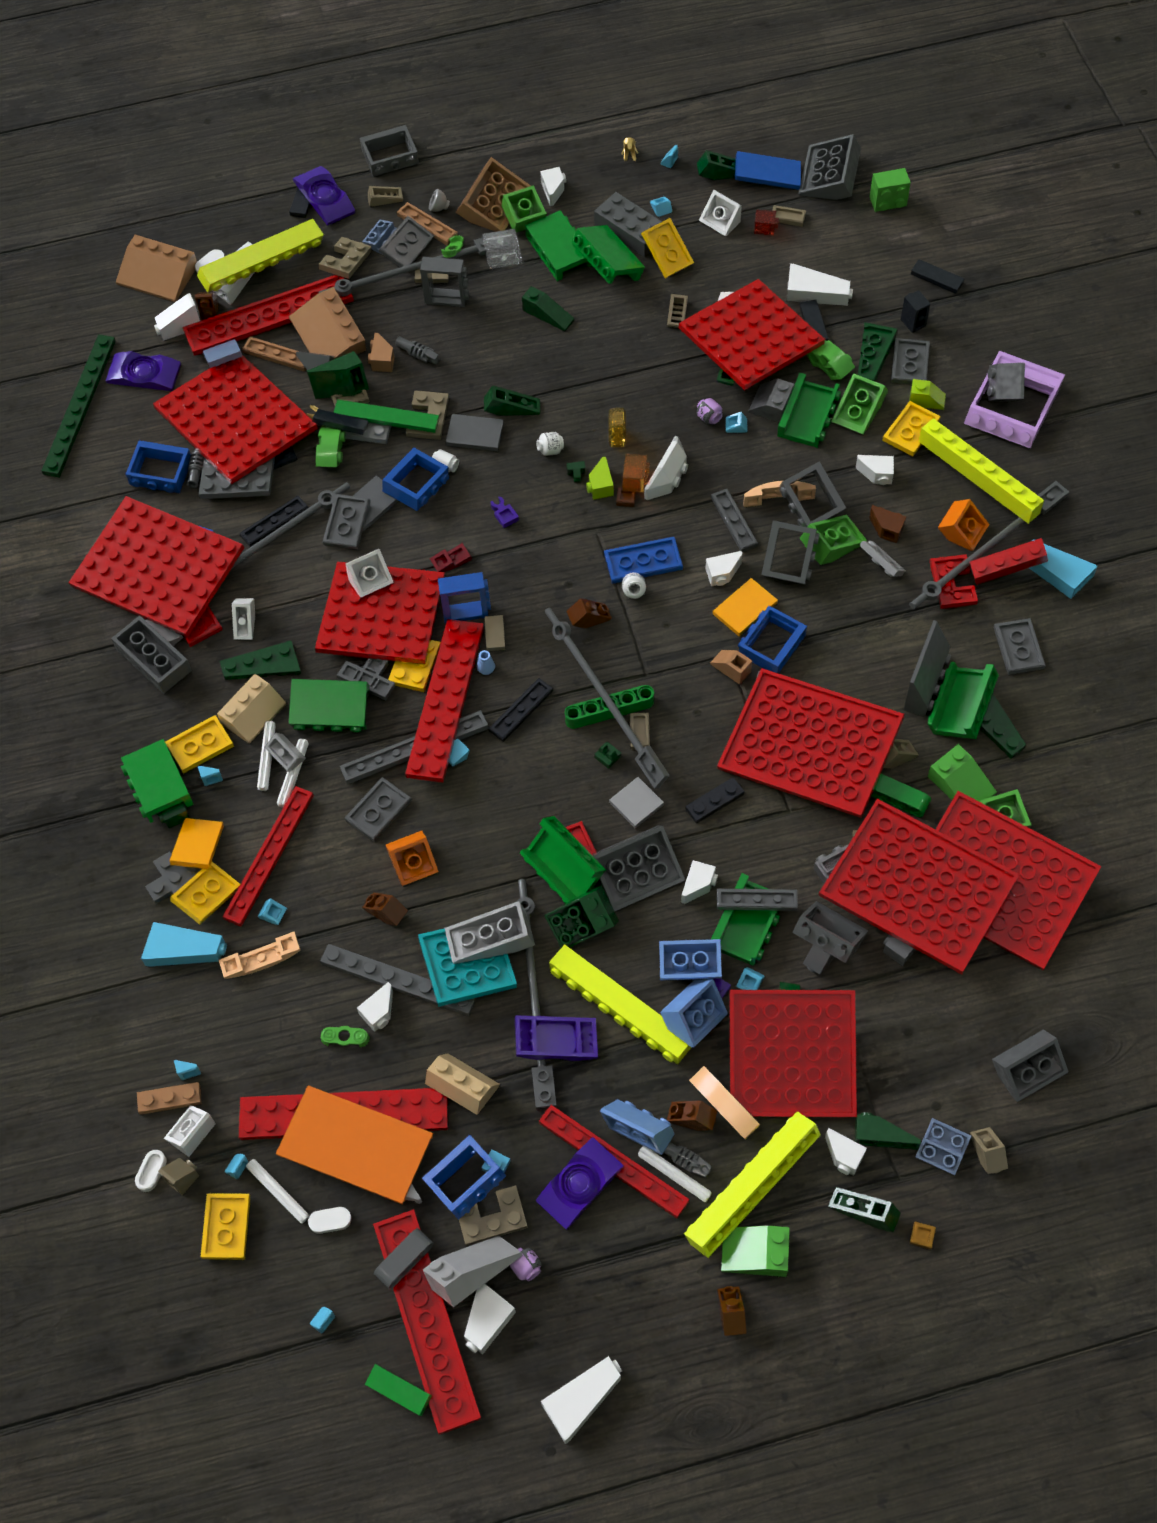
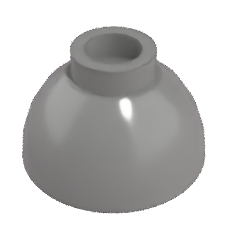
(438, 201)

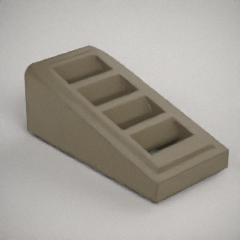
(379, 195)
(677, 299)

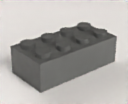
(626, 221)
(151, 654)

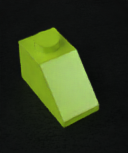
(927, 395)
(600, 481)

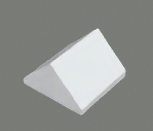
(721, 213)
(368, 573)
(190, 1130)

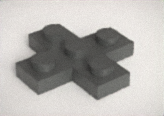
(369, 673)
(171, 878)

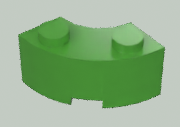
(831, 360)
(329, 448)

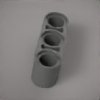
(403, 1258)

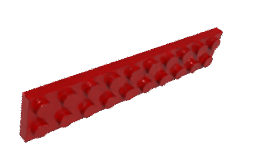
(254, 317)
(444, 701)
(270, 1115)
(430, 1334)

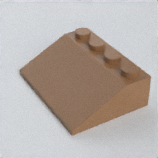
(485, 197)
(156, 268)
(327, 326)

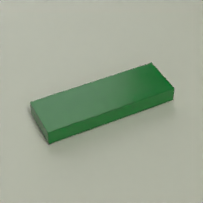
(398, 1390)

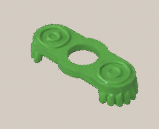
(455, 242)
(357, 1036)

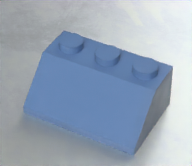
(690, 959)
(694, 1011)
(638, 1125)

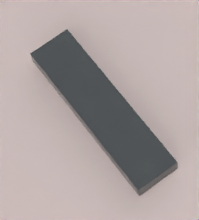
(734, 520)
(757, 899)

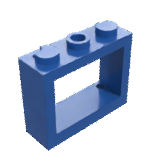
(160, 452)
(415, 457)
(461, 585)
(785, 622)
(451, 1164)

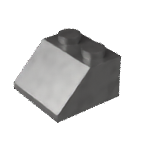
(1006, 382)
(771, 399)

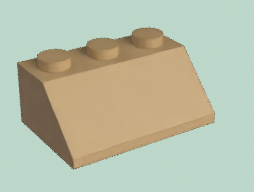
(251, 708)
(460, 1082)

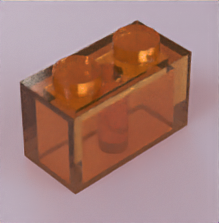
(635, 473)

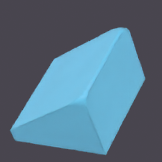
(670, 157)
(661, 206)
(736, 423)
(459, 752)
(209, 775)
(272, 912)
(750, 980)
(186, 1070)
(236, 1166)
(322, 1319)

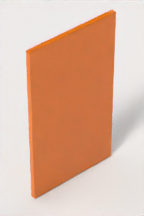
(354, 1144)

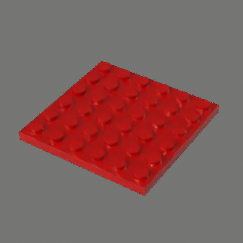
(751, 334)
(385, 624)
(793, 1052)

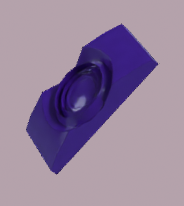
(324, 195)
(143, 371)
(556, 1038)
(579, 1183)

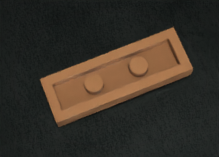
(169, 1098)

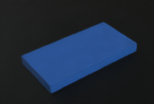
(768, 170)
(643, 558)

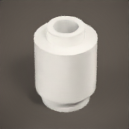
(447, 459)

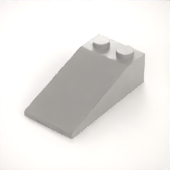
(490, 934)
(468, 1269)

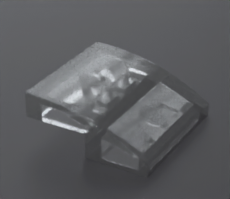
(502, 248)

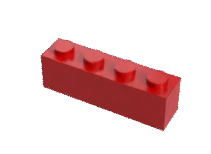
(1009, 561)

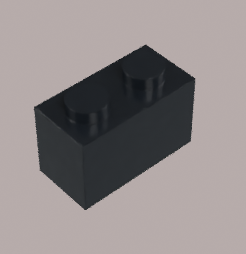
(915, 311)

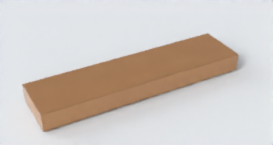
(438, 229)
(273, 353)

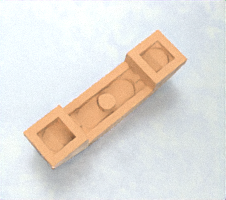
(754, 497)
(261, 958)
(724, 1102)

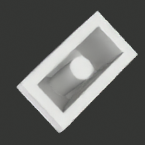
(553, 184)
(876, 468)
(723, 567)
(243, 618)
(699, 881)
(377, 1008)
(844, 1152)

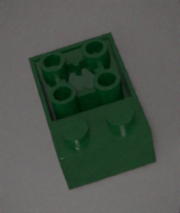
(338, 377)
(582, 918)

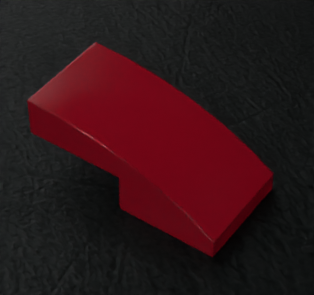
(452, 559)

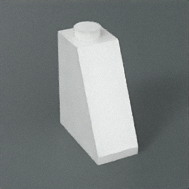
(175, 317)
(486, 1319)

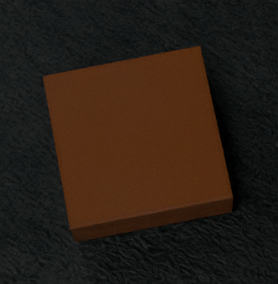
(625, 498)

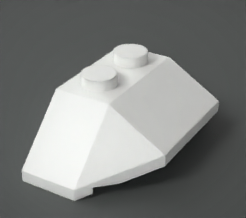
(668, 471)

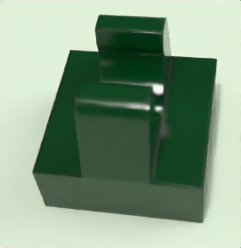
(576, 470)
(607, 754)

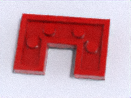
(950, 594)

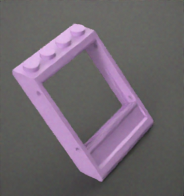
(1036, 378)

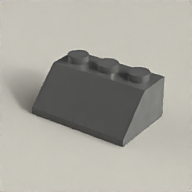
(1030, 1065)

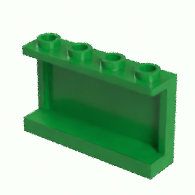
(553, 243)
(607, 253)
(808, 412)
(962, 701)
(328, 705)
(154, 779)
(562, 860)
(745, 931)

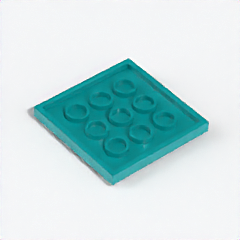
(466, 979)

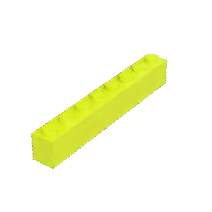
(260, 255)
(981, 470)
(617, 1002)
(752, 1184)

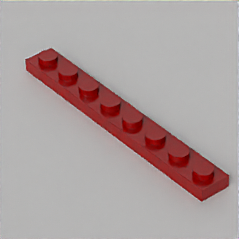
(268, 856)
(631, 1173)

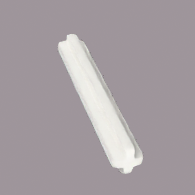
(266, 757)
(291, 776)
(675, 1174)
(277, 1191)

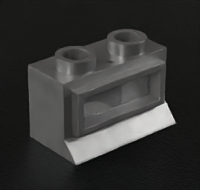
(825, 864)

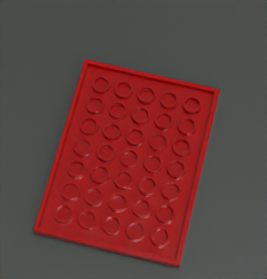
(235, 417)
(156, 566)
(811, 742)
(1049, 882)
(919, 885)

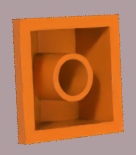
(964, 524)
(412, 858)

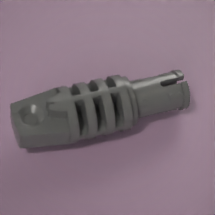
(418, 350)
(195, 468)
(688, 1160)

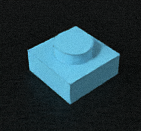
(501, 1160)

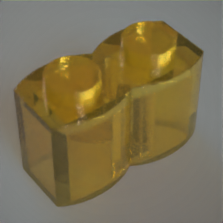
(617, 427)

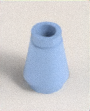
(485, 663)

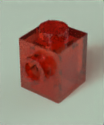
(765, 222)

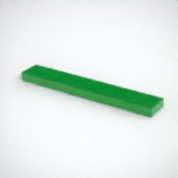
(388, 416)

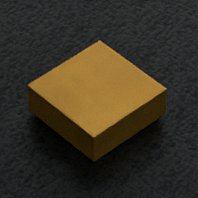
(922, 1235)

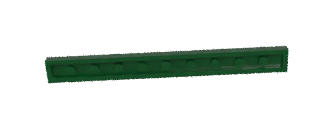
(78, 406)

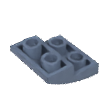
(379, 234)
(222, 353)
(943, 1146)

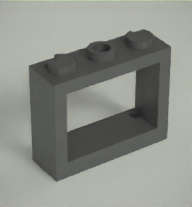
(386, 139)
(444, 296)
(826, 485)
(809, 556)
(830, 931)

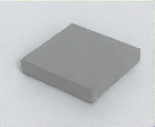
(636, 802)

